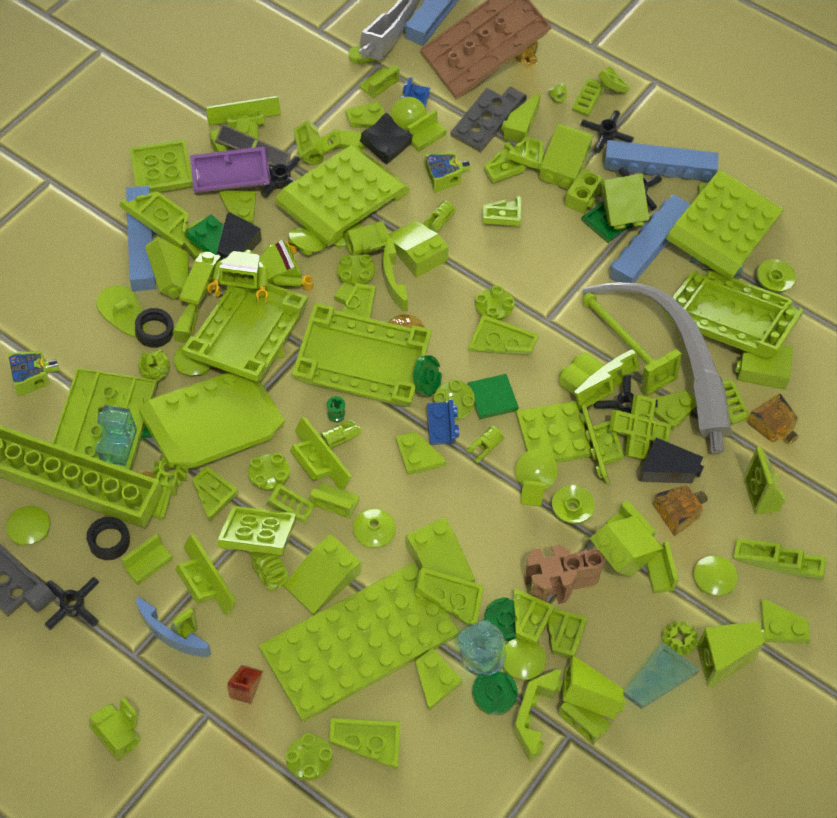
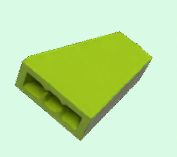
(168, 265)
(768, 371)
(591, 690)

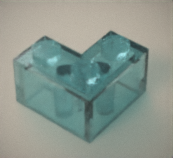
(117, 434)

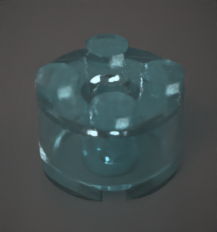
(482, 648)

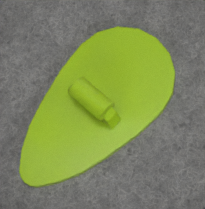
(120, 308)

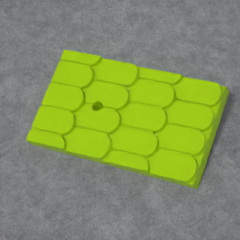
(86, 399)

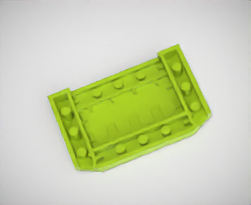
(738, 312)
(211, 419)

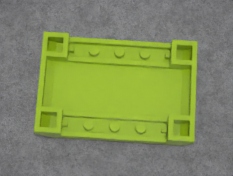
(340, 193)
(724, 224)
(244, 333)
(360, 355)

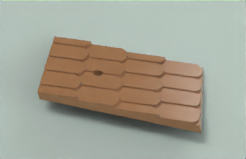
(483, 42)

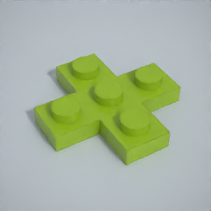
(639, 427)

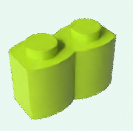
(578, 372)

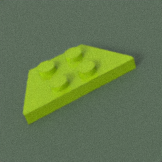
(159, 215)

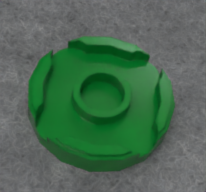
(427, 375)
(502, 615)
(495, 693)

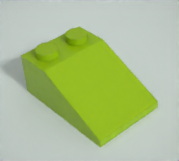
(419, 247)
(763, 484)
(439, 550)
(323, 574)

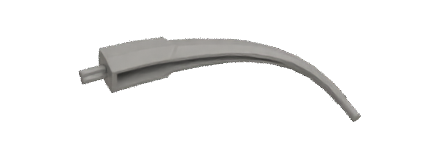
(386, 30)
(708, 385)

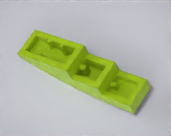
(606, 378)
(779, 559)

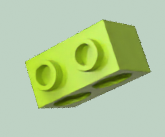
(583, 191)

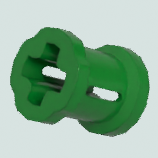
(339, 407)

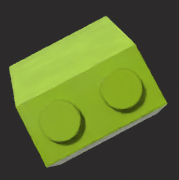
(565, 156)
(625, 201)
(626, 545)
(728, 649)

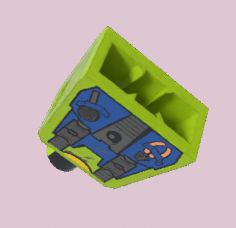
(444, 170)
(30, 371)

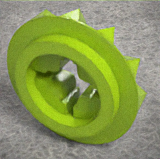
(689, 643)

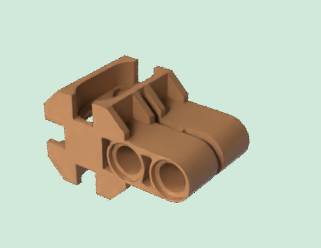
(562, 572)

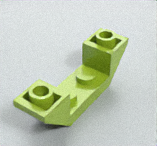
(528, 738)

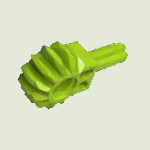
(169, 483)
(269, 570)

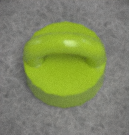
(557, 90)

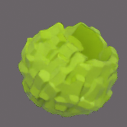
(154, 365)

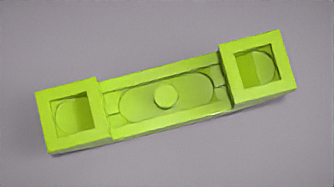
(397, 292)

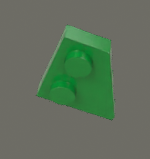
(206, 234)

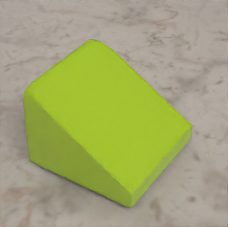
(532, 493)

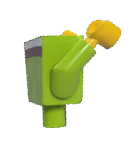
(283, 267)
(241, 271)

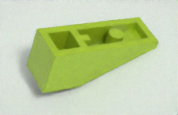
(521, 120)
(199, 278)

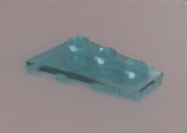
(659, 676)

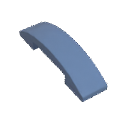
(192, 644)

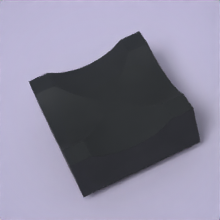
(386, 138)

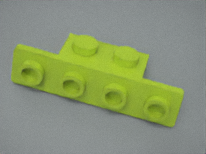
(250, 110)
(606, 444)
(317, 456)
(202, 577)

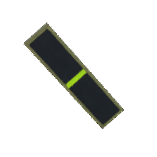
(238, 140)

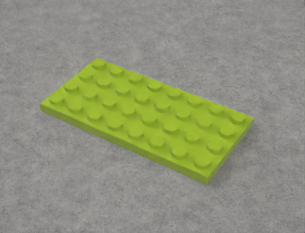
(356, 642)

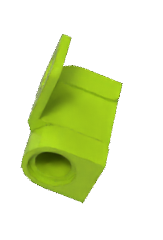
(311, 145)
(366, 238)
(116, 728)

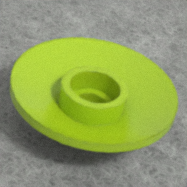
(776, 275)
(573, 496)
(374, 536)

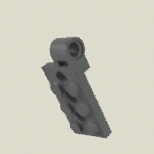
(489, 127)
(34, 593)

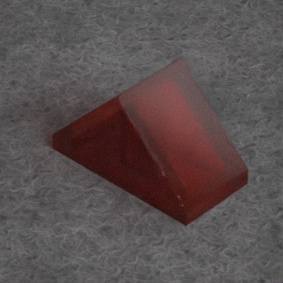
(244, 684)

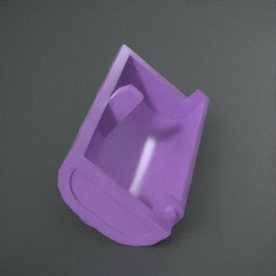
(230, 169)

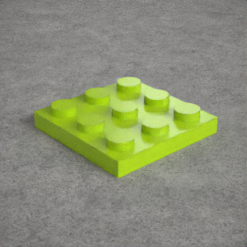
(162, 166)
(555, 430)
(257, 530)

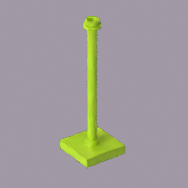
(655, 373)

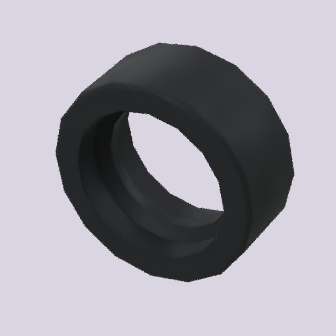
(154, 314)
(101, 525)

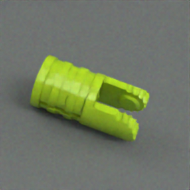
(440, 216)
(341, 433)
(486, 442)

